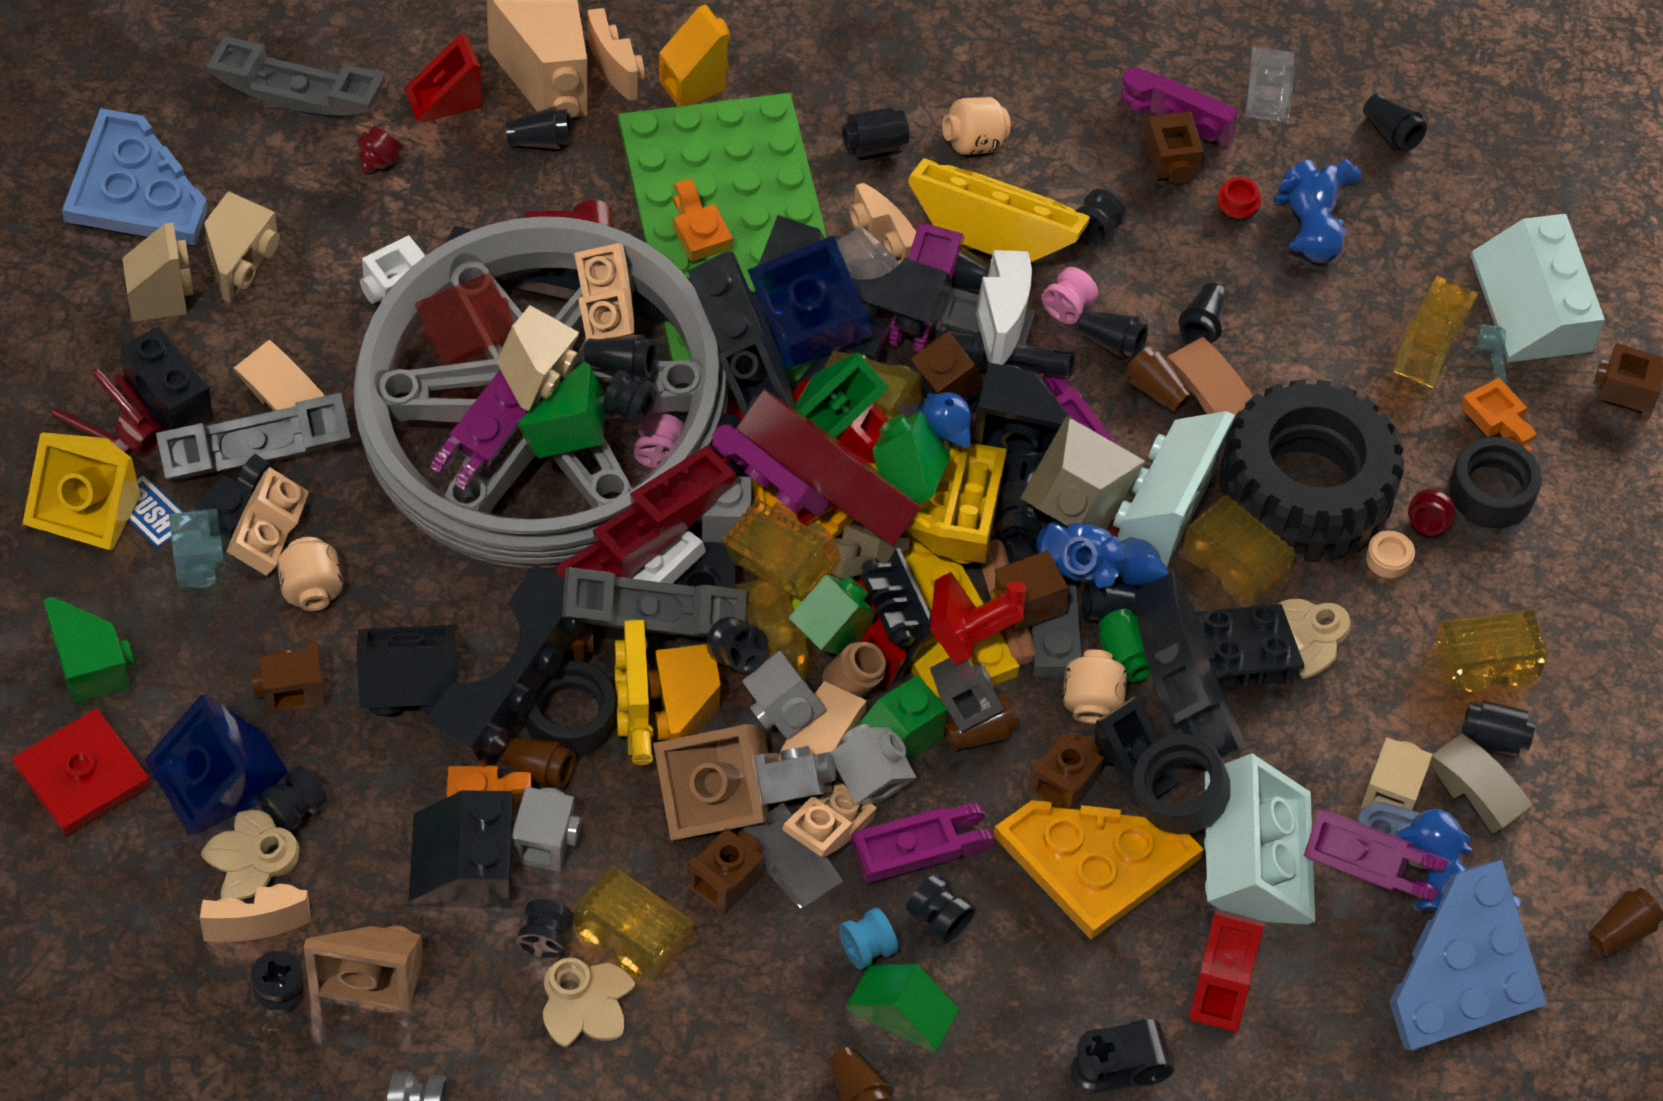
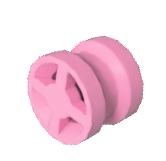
(1070, 294)
(657, 438)

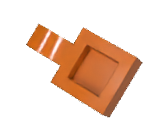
(698, 228)
(1500, 411)
(487, 779)

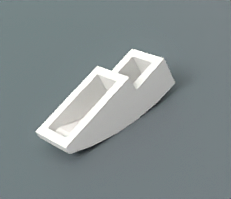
(1004, 303)

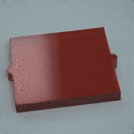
(465, 319)

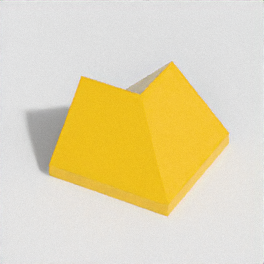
(81, 489)

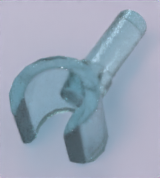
(1493, 340)

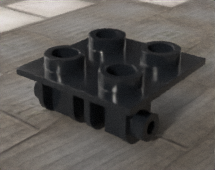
(898, 604)
(1251, 642)

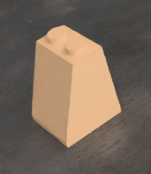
(541, 51)

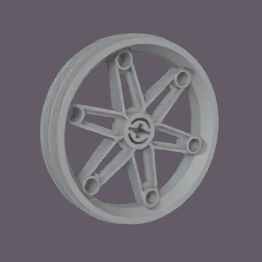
(504, 250)

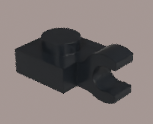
(232, 496)

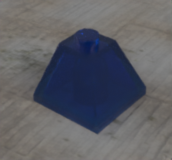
(213, 765)

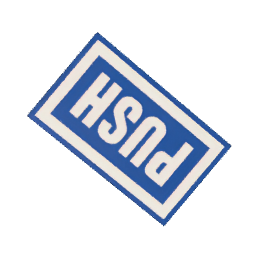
(153, 512)

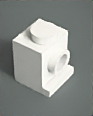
(387, 266)

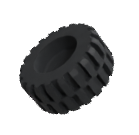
(1326, 424)

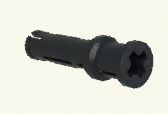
(1025, 356)

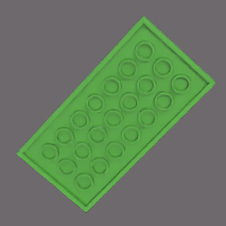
(741, 159)

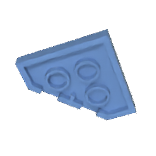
(132, 182)
(1468, 962)

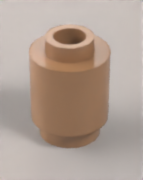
(856, 668)

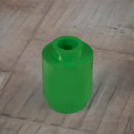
(1122, 639)

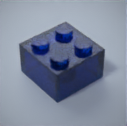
(810, 302)

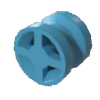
(868, 938)

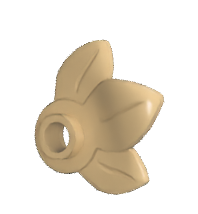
(1316, 641)
(246, 856)
(590, 1006)

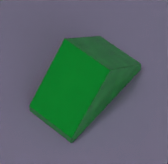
(840, 394)
(569, 418)
(904, 1003)

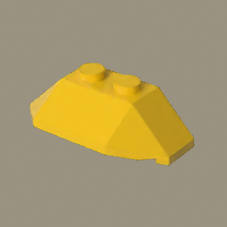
(994, 212)
(964, 506)

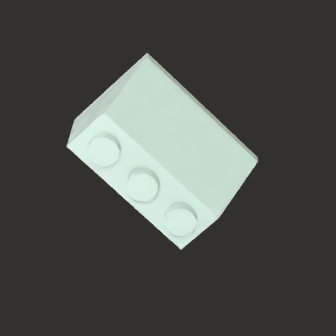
(1539, 289)
(1175, 482)
(1260, 846)

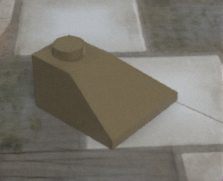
(1082, 477)

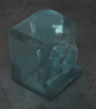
(196, 547)

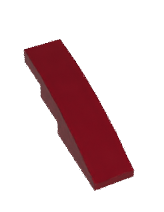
(828, 467)
(657, 516)

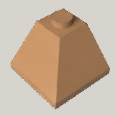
(712, 780)
(365, 966)

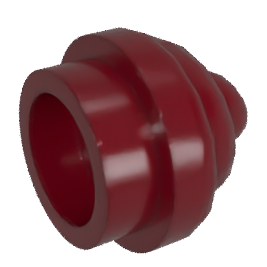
(377, 150)
(1431, 512)

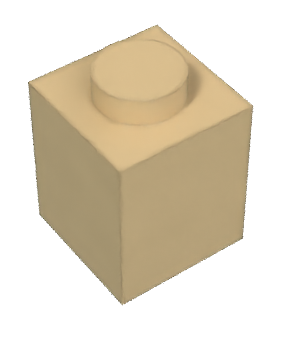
(1397, 774)

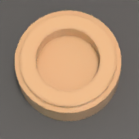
(1390, 554)

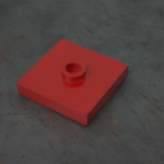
(81, 772)

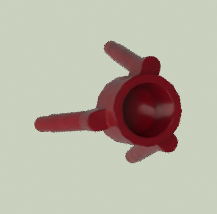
(135, 426)

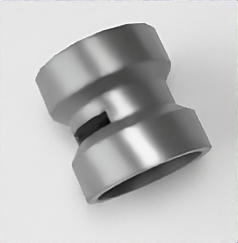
(409, 1088)

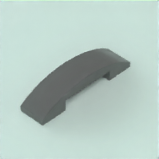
(294, 85)
(271, 435)
(664, 607)

